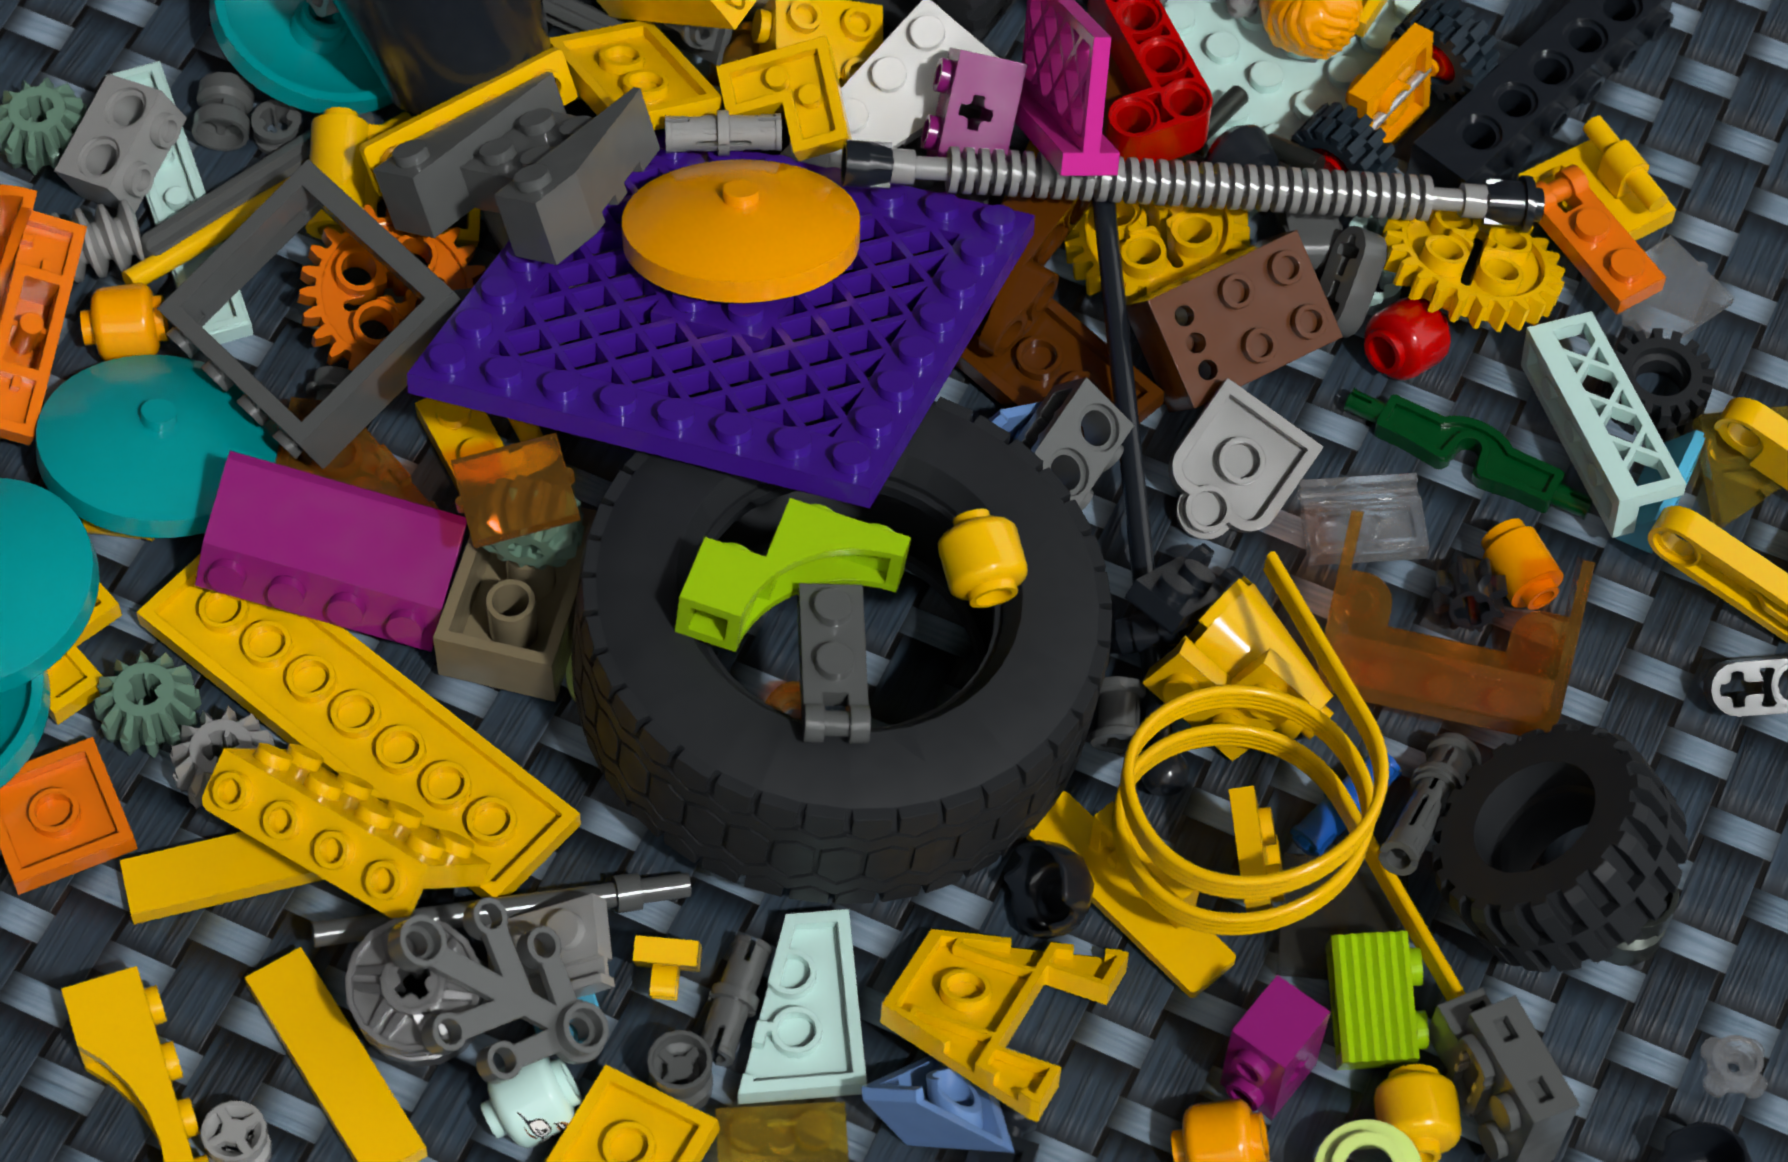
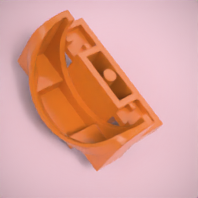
(31, 304)

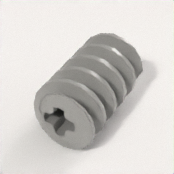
(108, 239)

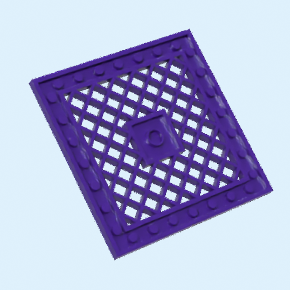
(847, 456)

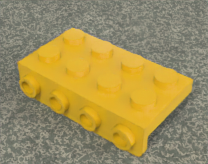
(338, 827)

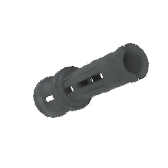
(1430, 788)

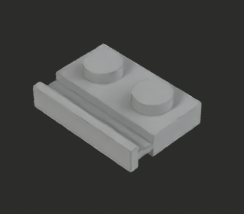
(584, 943)

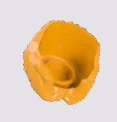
(1311, 26)

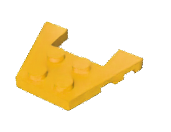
(970, 995)

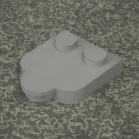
(1237, 465)

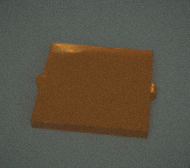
(515, 490)

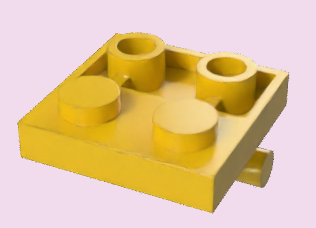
(1616, 177)

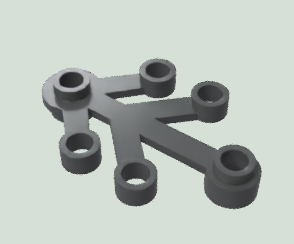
(506, 991)

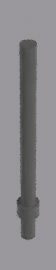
(623, 893)

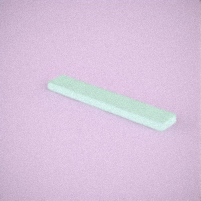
(174, 189)

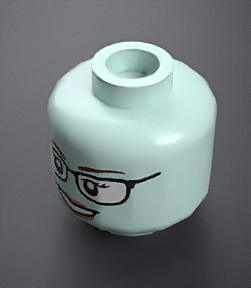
(533, 1103)

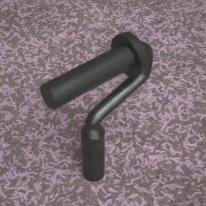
(1285, 150)

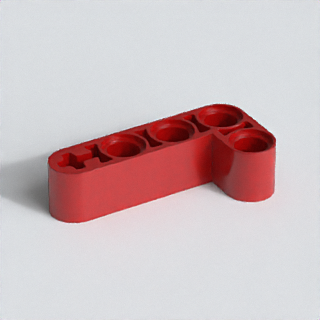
(1169, 96)

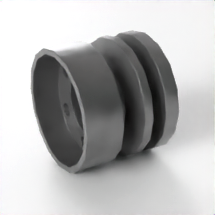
(396, 1023)

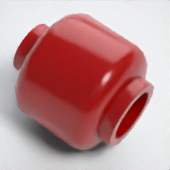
(1406, 338)

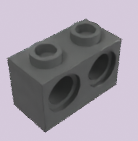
(1058, 440)

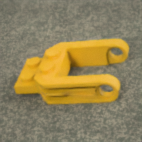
(1714, 555)

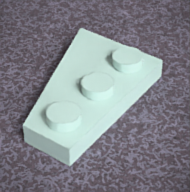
(810, 1017)

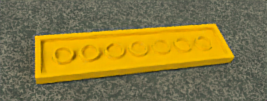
(366, 720)

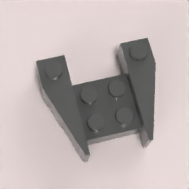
(522, 160)

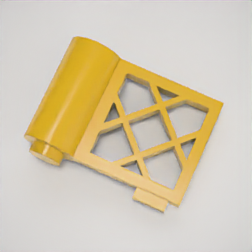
(337, 154)

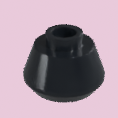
(1243, 146)

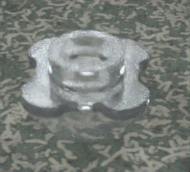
(1741, 1051)

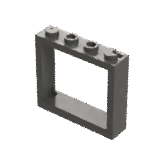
(246, 251)

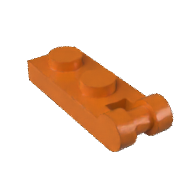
(1597, 242)

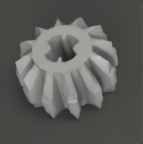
(202, 748)

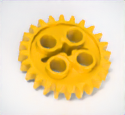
(1192, 238)
(1509, 283)

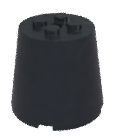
(443, 47)

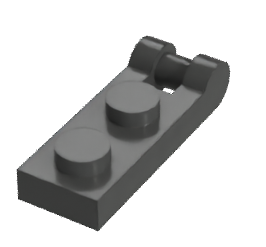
(833, 662)

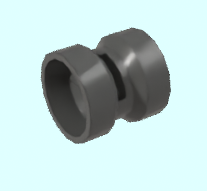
(223, 102)
(681, 1058)

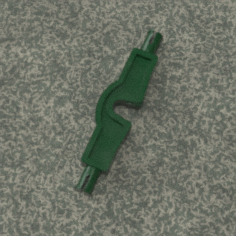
(1498, 466)

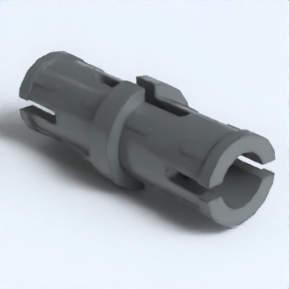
(734, 997)

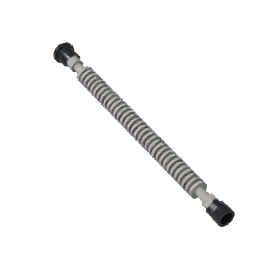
(1494, 202)

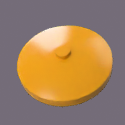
(741, 231)

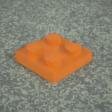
(61, 817)

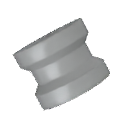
(233, 1126)

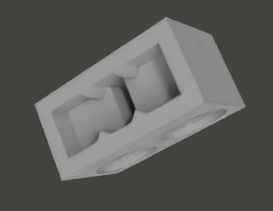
(120, 143)

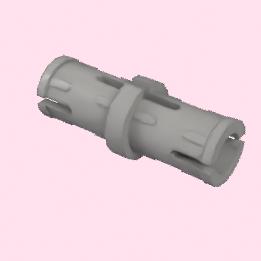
(723, 133)

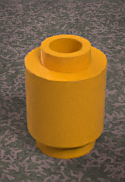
(1525, 562)

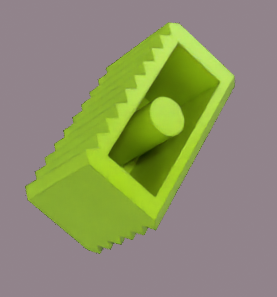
(1374, 1000)

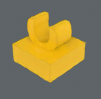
(666, 959)

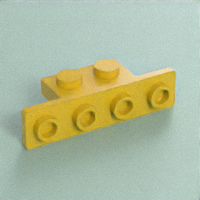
(552, 60)
(1183, 954)

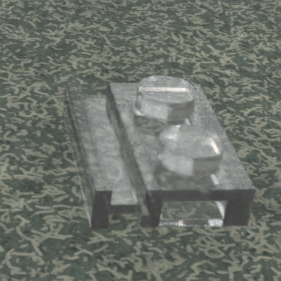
(1391, 521)

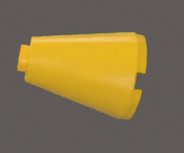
(1241, 630)

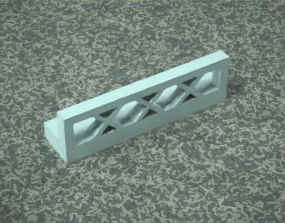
(1583, 431)

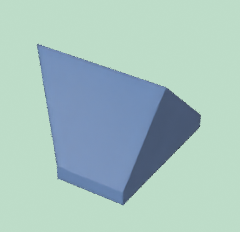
(938, 1108)

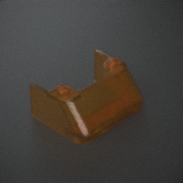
(1449, 677)

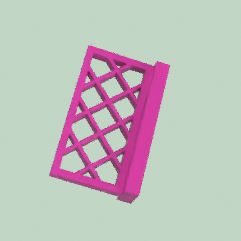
(1066, 88)

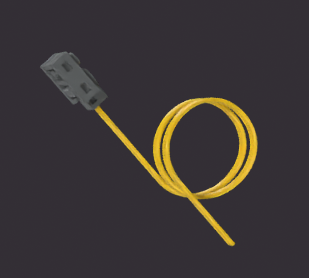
(1486, 1047)

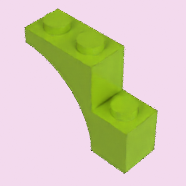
(811, 545)

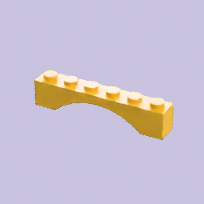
(120, 1046)

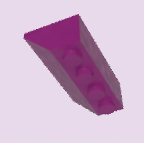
(330, 551)

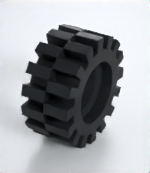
(1678, 364)

